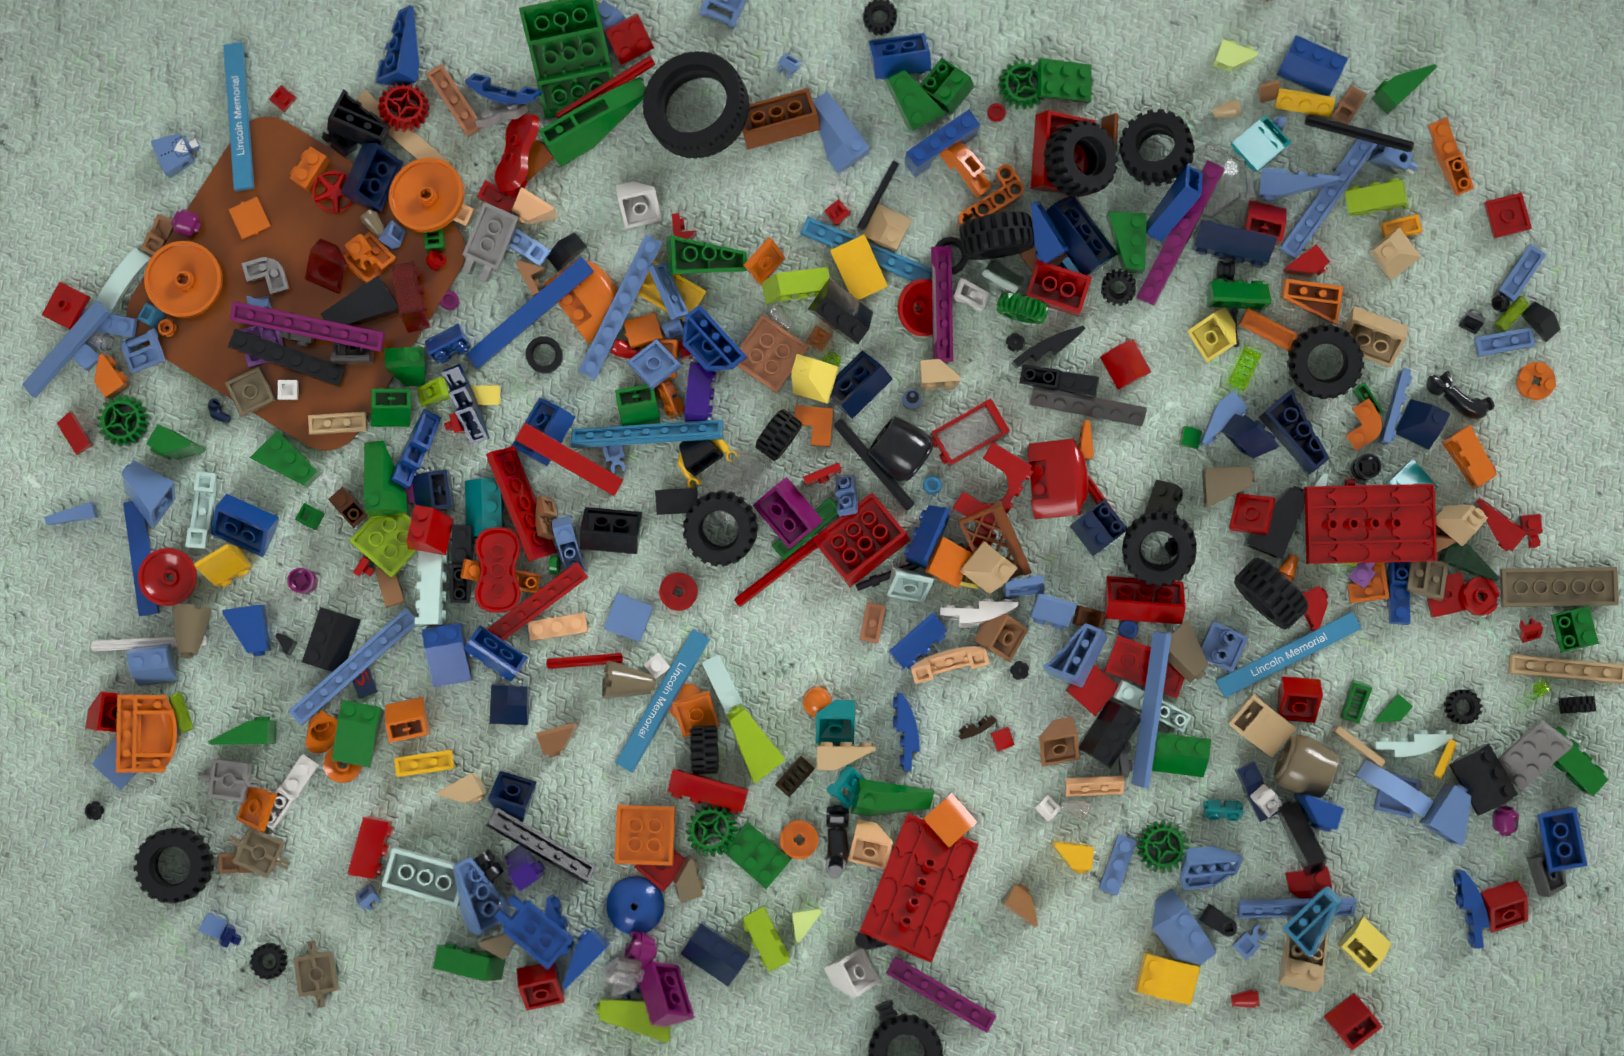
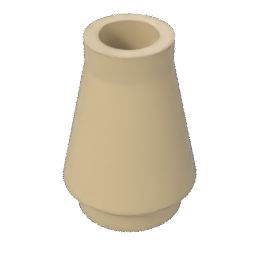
(1227, 110)

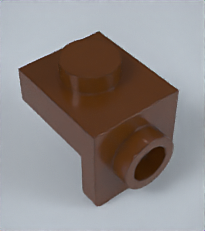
(1089, 616)

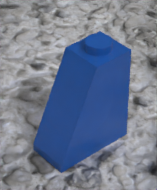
(250, 628)

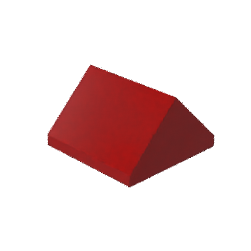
(1125, 364)

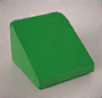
(1190, 437)
(310, 516)

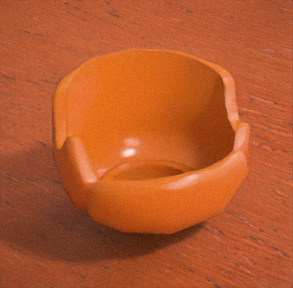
(815, 700)

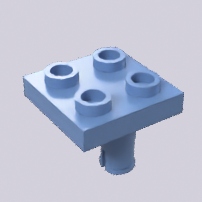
(1223, 646)

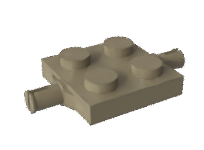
(258, 852)
(316, 974)

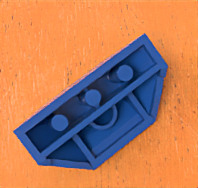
(709, 342)

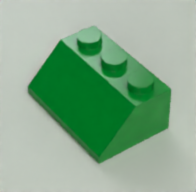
(1238, 294)
(171, 444)
(1181, 754)

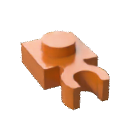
(359, 249)

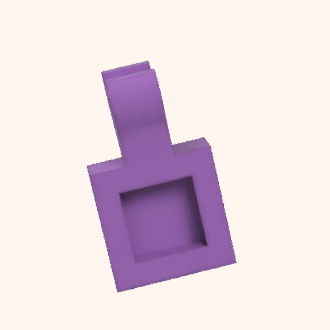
(1362, 574)

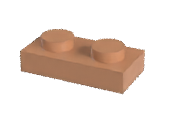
(872, 622)

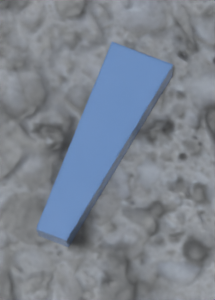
(77, 513)

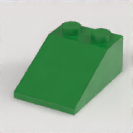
(1393, 92)
(251, 732)
(357, 733)

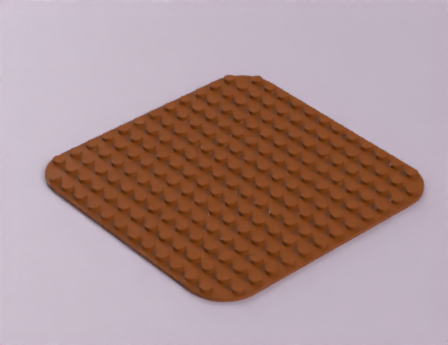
(296, 225)

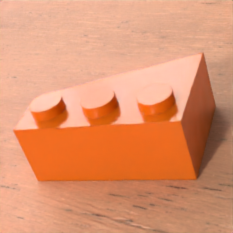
(1313, 297)
(1470, 456)

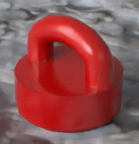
(435, 260)

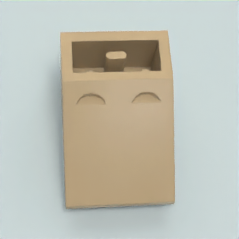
(1261, 725)
(835, 757)
(1299, 969)

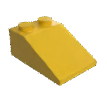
(224, 565)
(1166, 978)

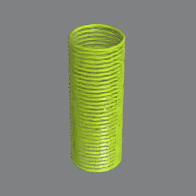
(1522, 307)
(184, 716)

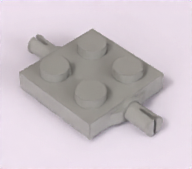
(229, 780)

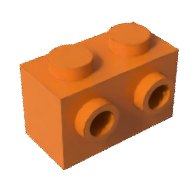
(310, 167)

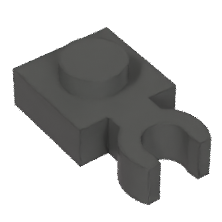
(301, 340)

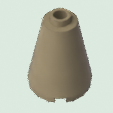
(190, 627)
(625, 681)

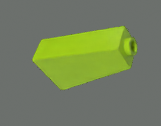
(754, 745)
(630, 1015)

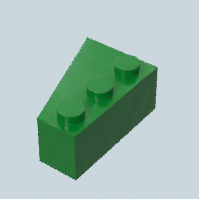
(912, 101)
(1129, 236)
(286, 459)
(468, 962)

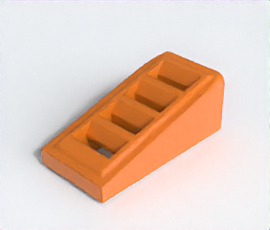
(1085, 440)

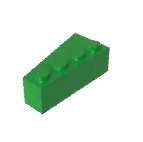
(696, 257)

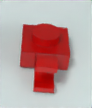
(1533, 525)

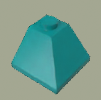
(836, 722)

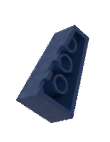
(1295, 432)

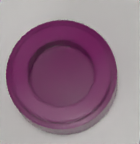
(450, 301)

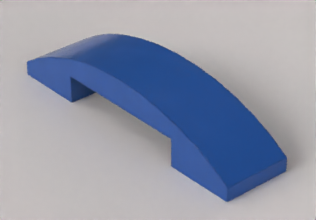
(482, 85)

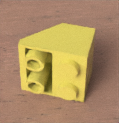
(1365, 945)

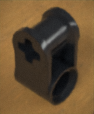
(1216, 919)

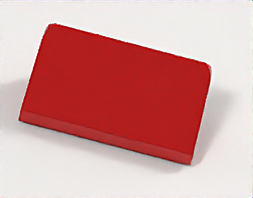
(74, 433)

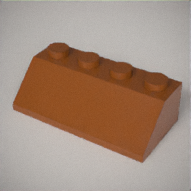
(780, 119)

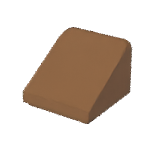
(1268, 91)

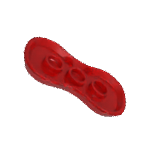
(514, 162)
(497, 585)

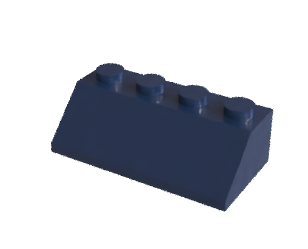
(1086, 242)
(1233, 243)

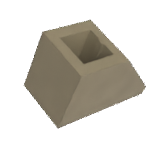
(687, 882)

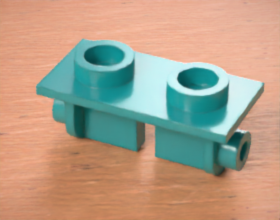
(1214, 811)

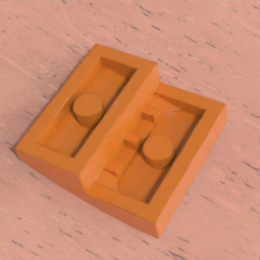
(379, 251)
(950, 820)

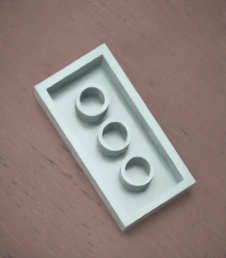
(421, 876)

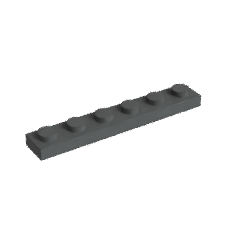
(1088, 406)

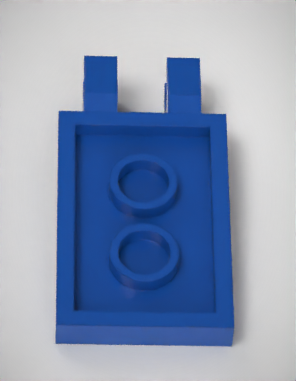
(534, 931)

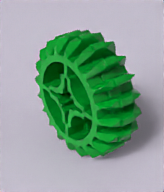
(1017, 80)
(1022, 308)
(108, 427)
(716, 823)
(1164, 838)

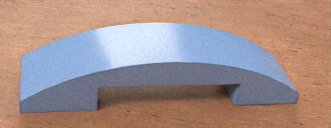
(528, 247)
(1395, 788)

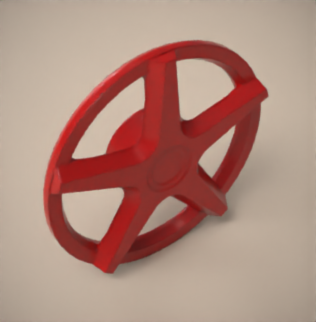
(333, 191)

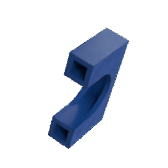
(960, 129)

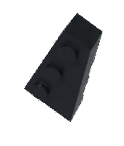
(355, 122)

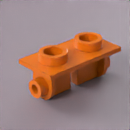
(672, 407)

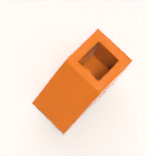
(108, 378)

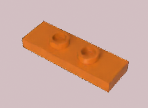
(1268, 329)

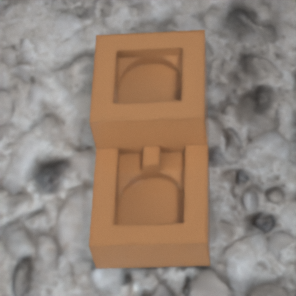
(1348, 105)
(158, 235)
(544, 514)
(390, 589)
(226, 866)

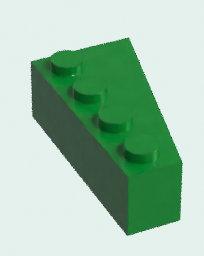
(1580, 769)

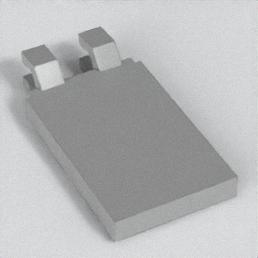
(489, 240)

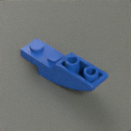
(1399, 596)
(906, 723)
(1471, 900)

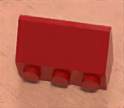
(1058, 288)
(370, 847)

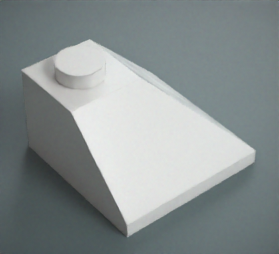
(638, 204)
(852, 973)

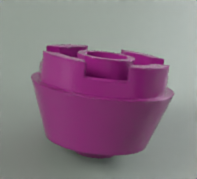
(641, 948)

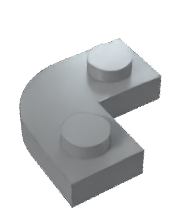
(493, 116)
(269, 269)

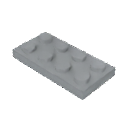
(1533, 753)

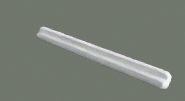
(126, 644)

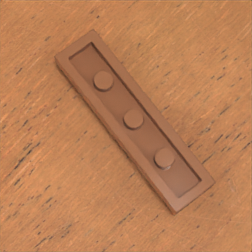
(454, 99)

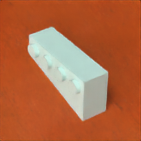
(431, 589)

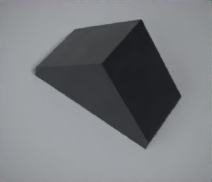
(566, 251)
(1541, 320)

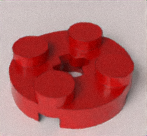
(1470, 596)
(673, 601)

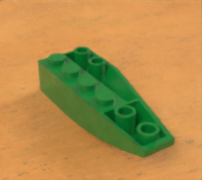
(591, 122)

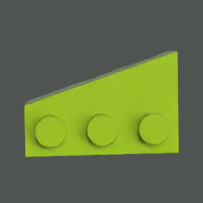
(1376, 197)
(794, 285)
(766, 939)

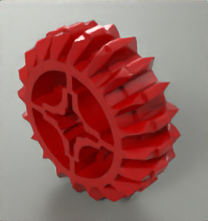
(391, 100)

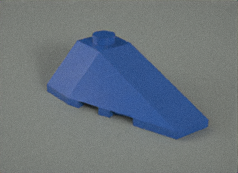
(402, 57)

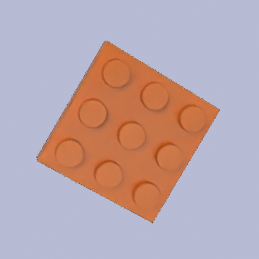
(645, 835)

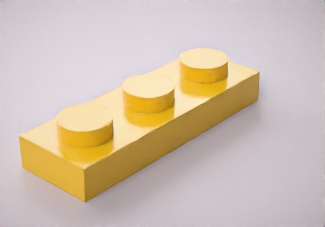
(1304, 102)
(424, 763)

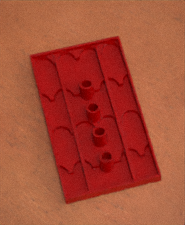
(1370, 523)
(918, 889)

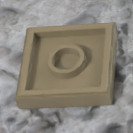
(250, 391)

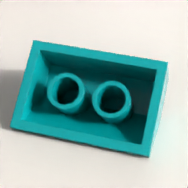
(483, 505)

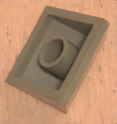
(498, 945)

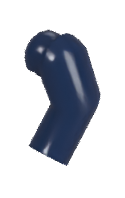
(216, 411)

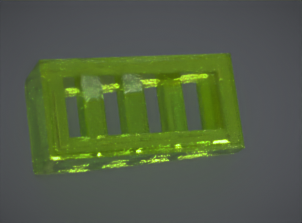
(1239, 379)

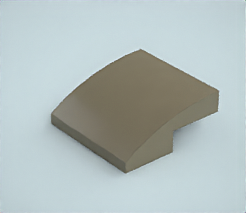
(1428, 579)

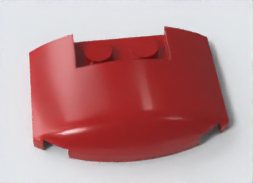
(1057, 478)

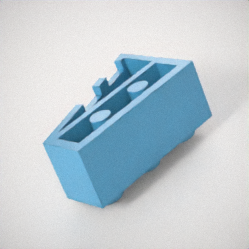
(1313, 921)

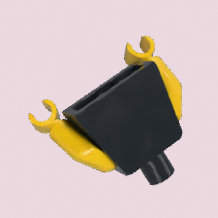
(699, 455)

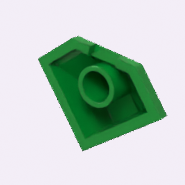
(406, 364)

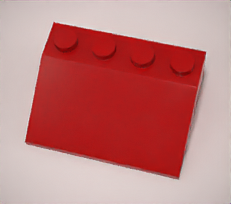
(1045, 125)
(861, 540)

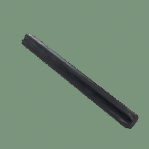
(1359, 133)
(885, 478)

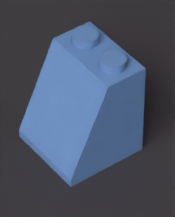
(148, 491)
(1449, 814)

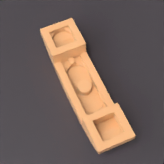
(949, 660)

